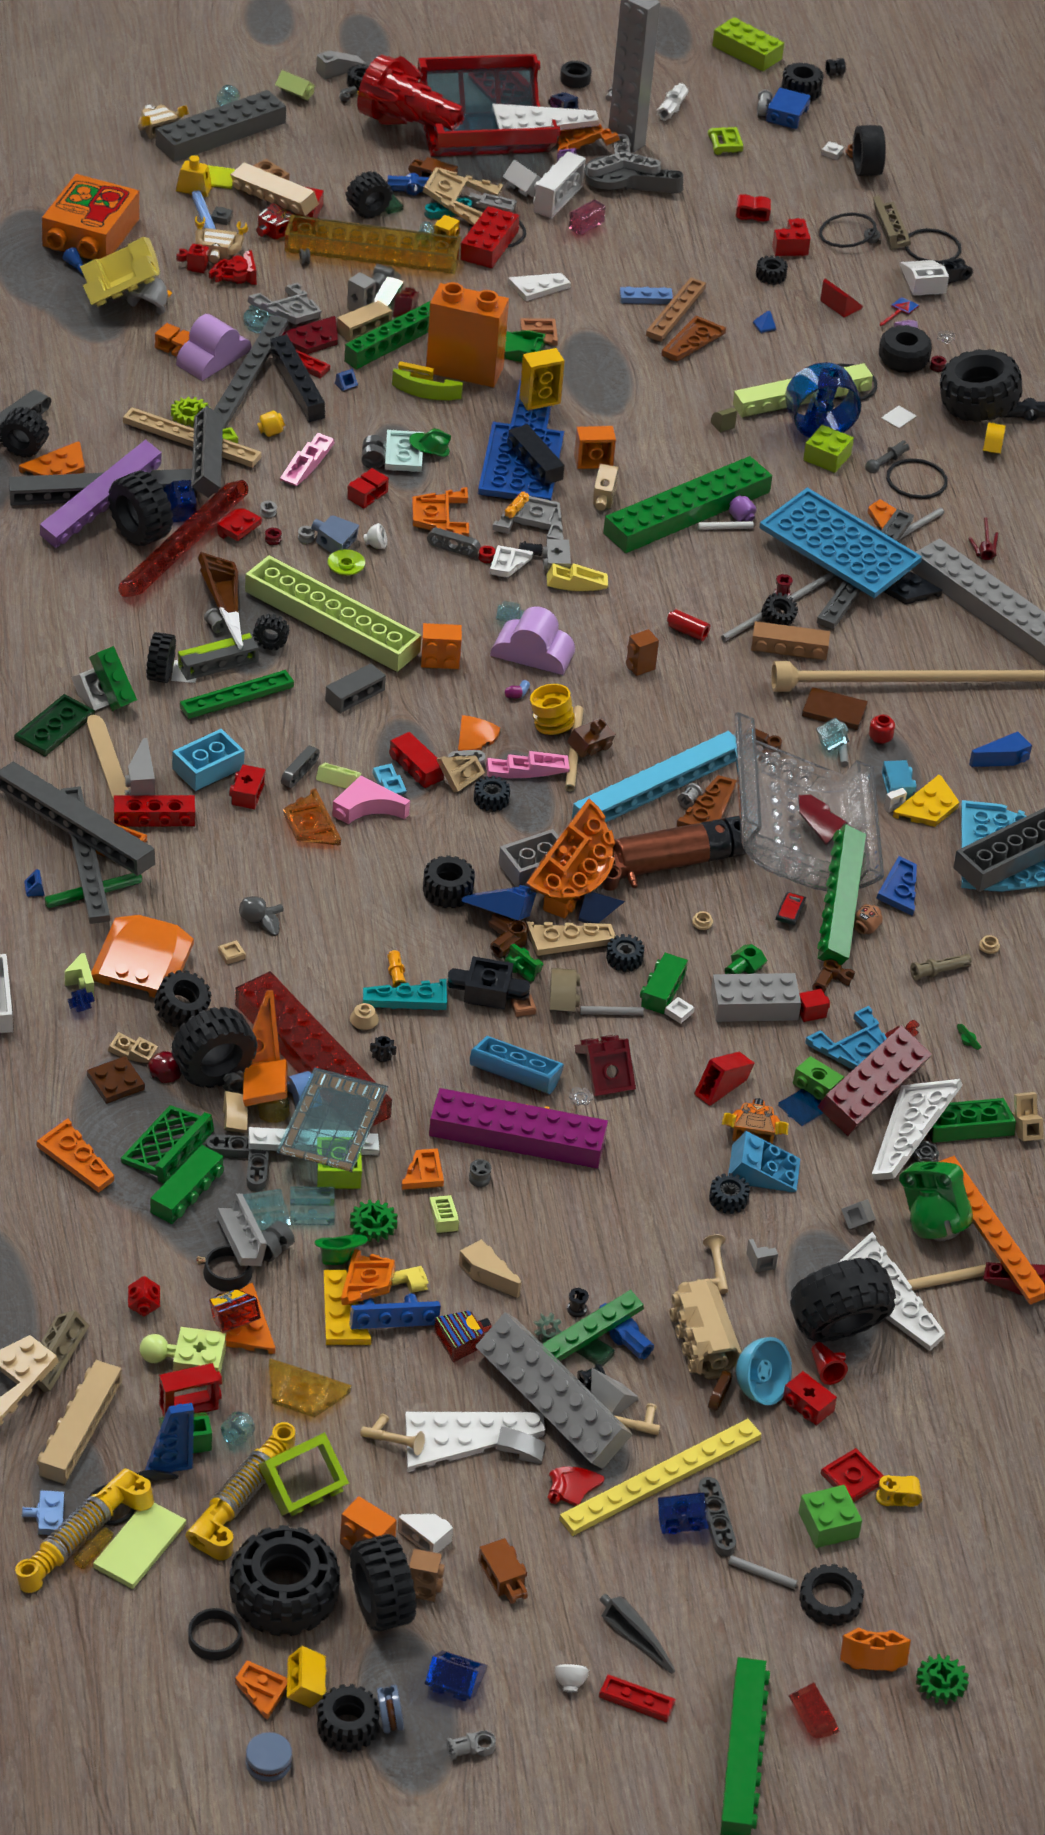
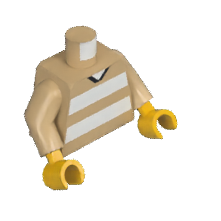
(159, 116)
(221, 243)

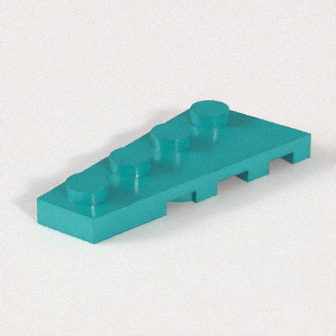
(414, 997)

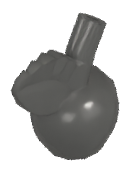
(255, 911)

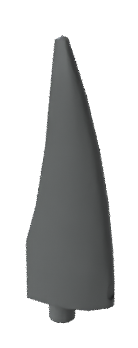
(630, 1624)

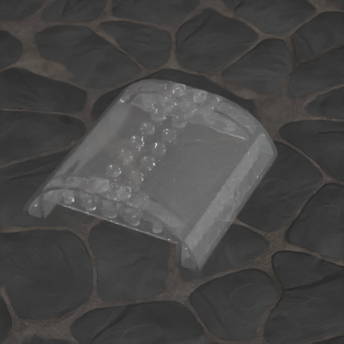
(770, 817)

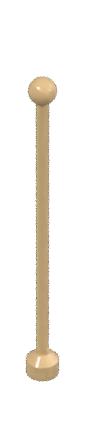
(786, 676)

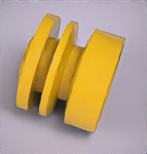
(552, 709)

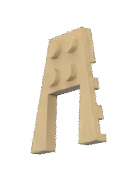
(447, 186)
(24, 1364)

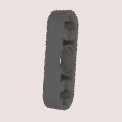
(460, 539)
(300, 766)

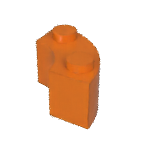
(875, 1650)

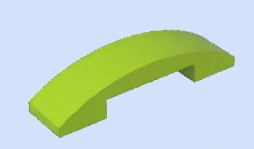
(426, 388)

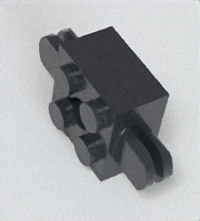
(488, 983)

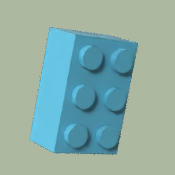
(208, 759)

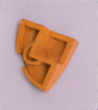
(476, 733)

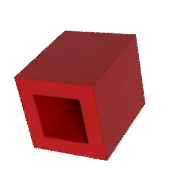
(813, 1005)

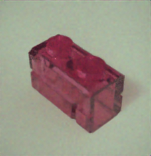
(587, 217)

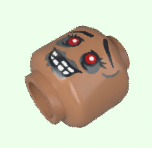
(867, 919)

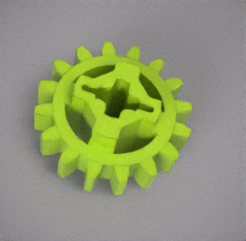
(186, 409)

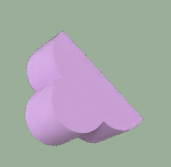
(211, 347)
(535, 642)

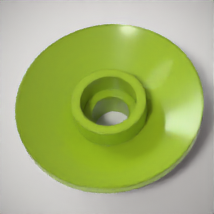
(346, 562)

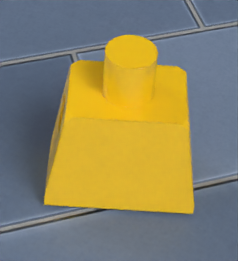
(194, 177)

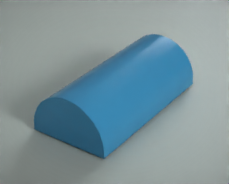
(516, 1064)

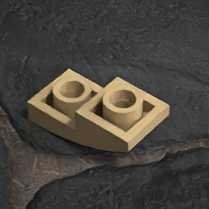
(134, 1050)
(235, 1112)

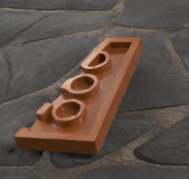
(692, 337)
(711, 804)

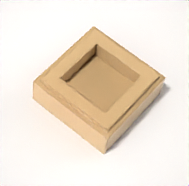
(231, 952)

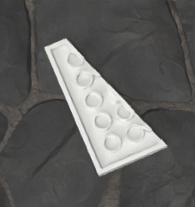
(540, 117)

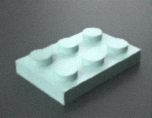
(400, 453)

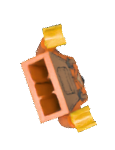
(755, 1119)

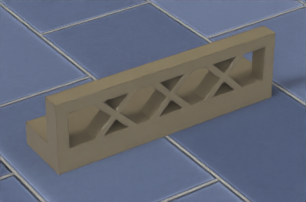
(888, 226)
(62, 1341)

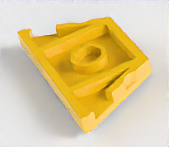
(929, 804)

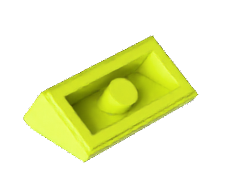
(221, 177)

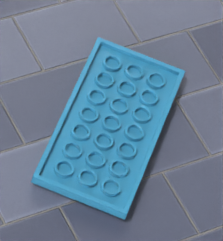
(840, 542)

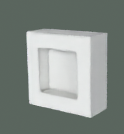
(832, 150)
(895, 799)
(679, 1010)

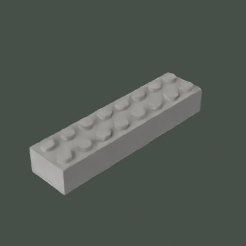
(553, 1390)

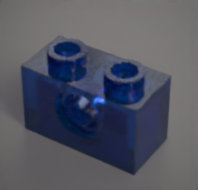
(692, 1506)

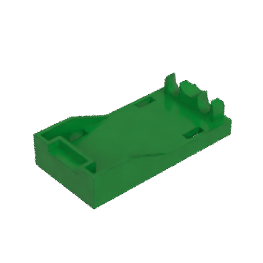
(522, 343)

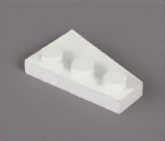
(538, 285)

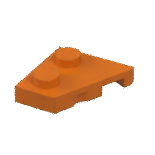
(881, 512)

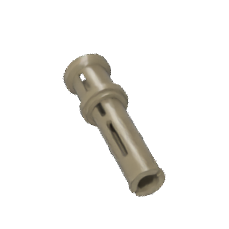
(932, 967)

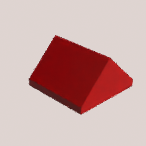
(838, 299)

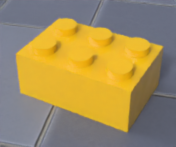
(541, 379)

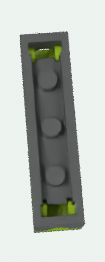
(217, 657)

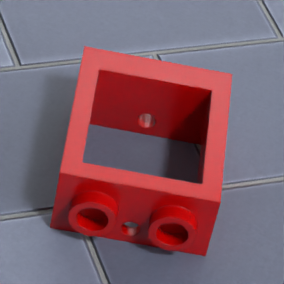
(187, 1379)

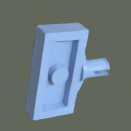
(48, 1511)

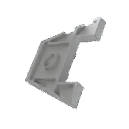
(294, 308)
(536, 513)

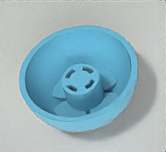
(764, 1370)

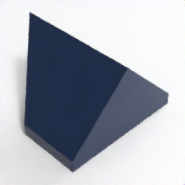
(597, 907)

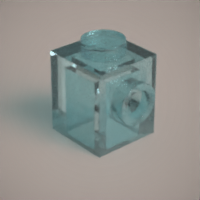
(833, 734)

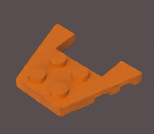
(587, 135)
(432, 511)

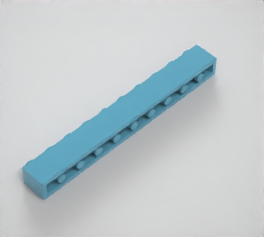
(663, 777)

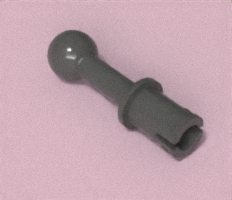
(893, 453)

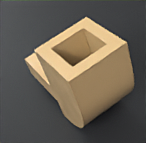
(1028, 1122)

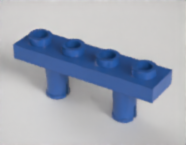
(405, 1314)

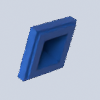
(765, 322)

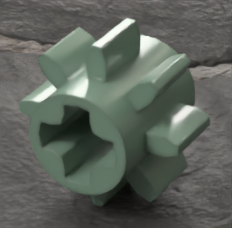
(545, 1321)

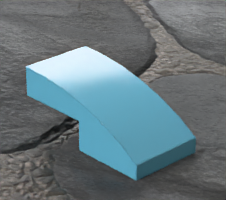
(387, 777)

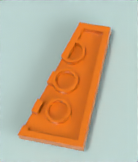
(70, 1150)

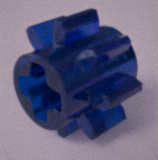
(81, 1000)

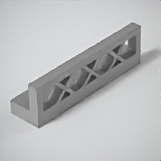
(242, 1232)

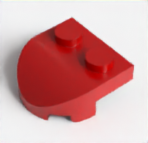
(238, 524)

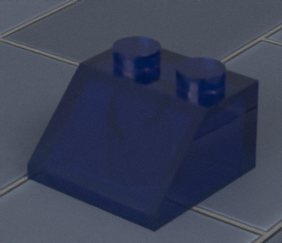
(182, 500)
(455, 1675)

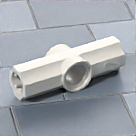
(672, 102)

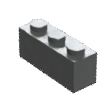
(355, 688)

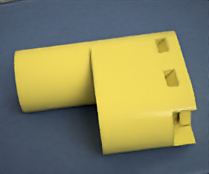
(413, 1277)

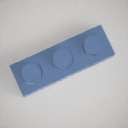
(645, 295)

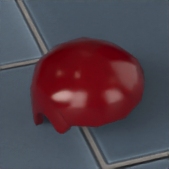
(164, 1067)

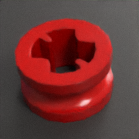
(486, 554)

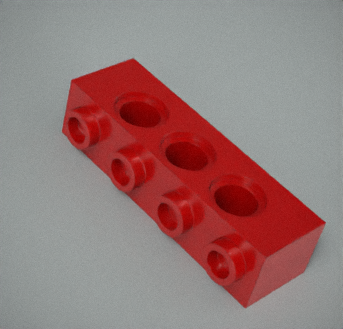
(154, 810)

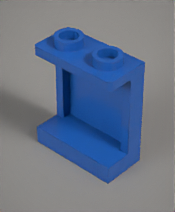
(787, 108)

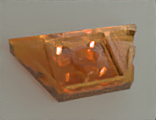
(311, 820)

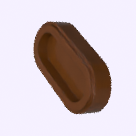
(720, 1390)

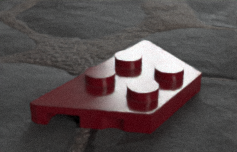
(314, 335)

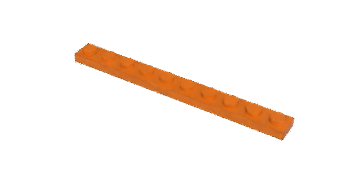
(1002, 1243)

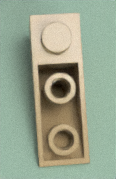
(485, 1267)

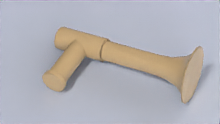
(715, 1242)
(644, 1426)
(415, 1442)

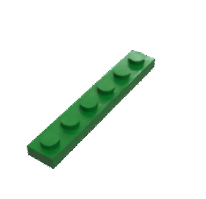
(236, 694)
(594, 1325)

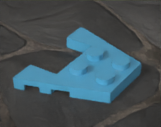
(854, 1048)

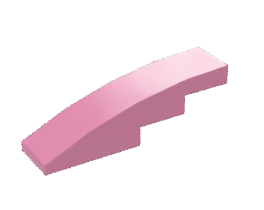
(307, 460)
(535, 765)

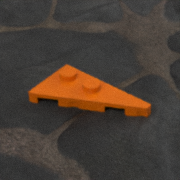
(266, 1032)

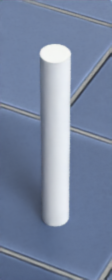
(725, 525)

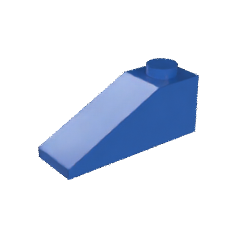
(1002, 752)

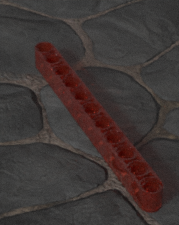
(183, 539)

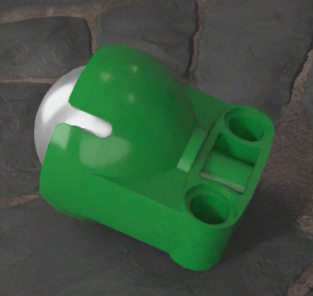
(936, 1199)

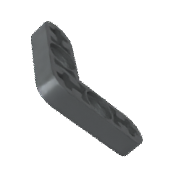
(252, 1154)

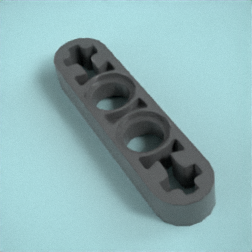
(718, 1516)

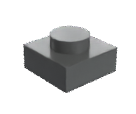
(221, 215)

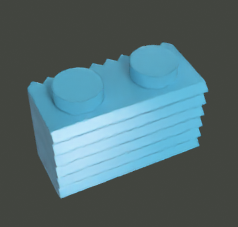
(898, 775)

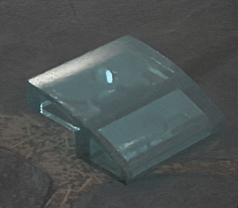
(312, 1205)
(268, 1208)

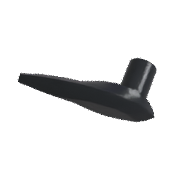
(155, 1475)

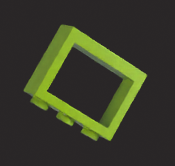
(277, 1488)

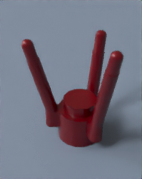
(986, 549)

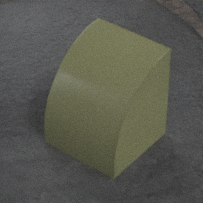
(724, 419)

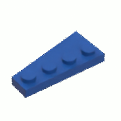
(174, 1441)

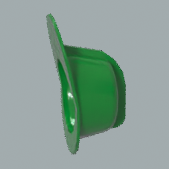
(432, 442)
(339, 1249)

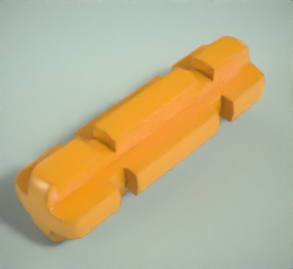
(516, 504)

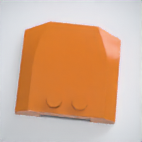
(141, 953)

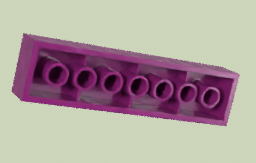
(518, 1128)

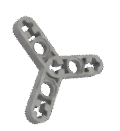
(625, 159)

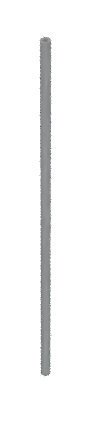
(822, 580)

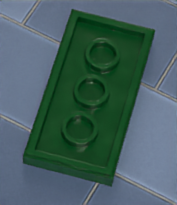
(54, 725)

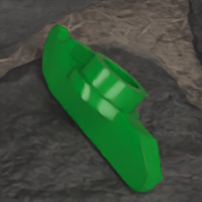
(968, 1038)

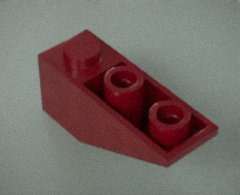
(405, 301)
(997, 1275)

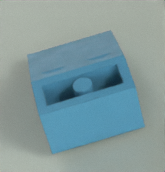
(764, 1164)

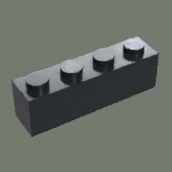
(535, 454)

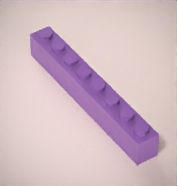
(94, 498)

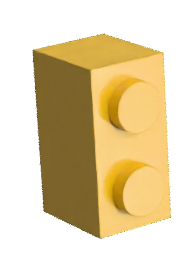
(306, 1676)

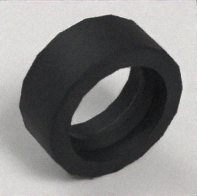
(575, 81)

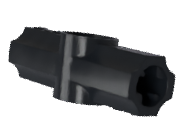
(1029, 409)

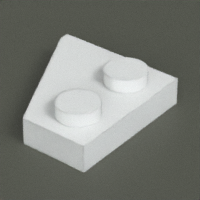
(509, 560)

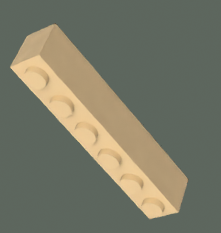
(274, 189)
(79, 1422)

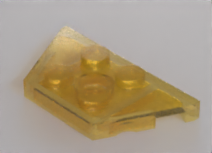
(303, 1389)

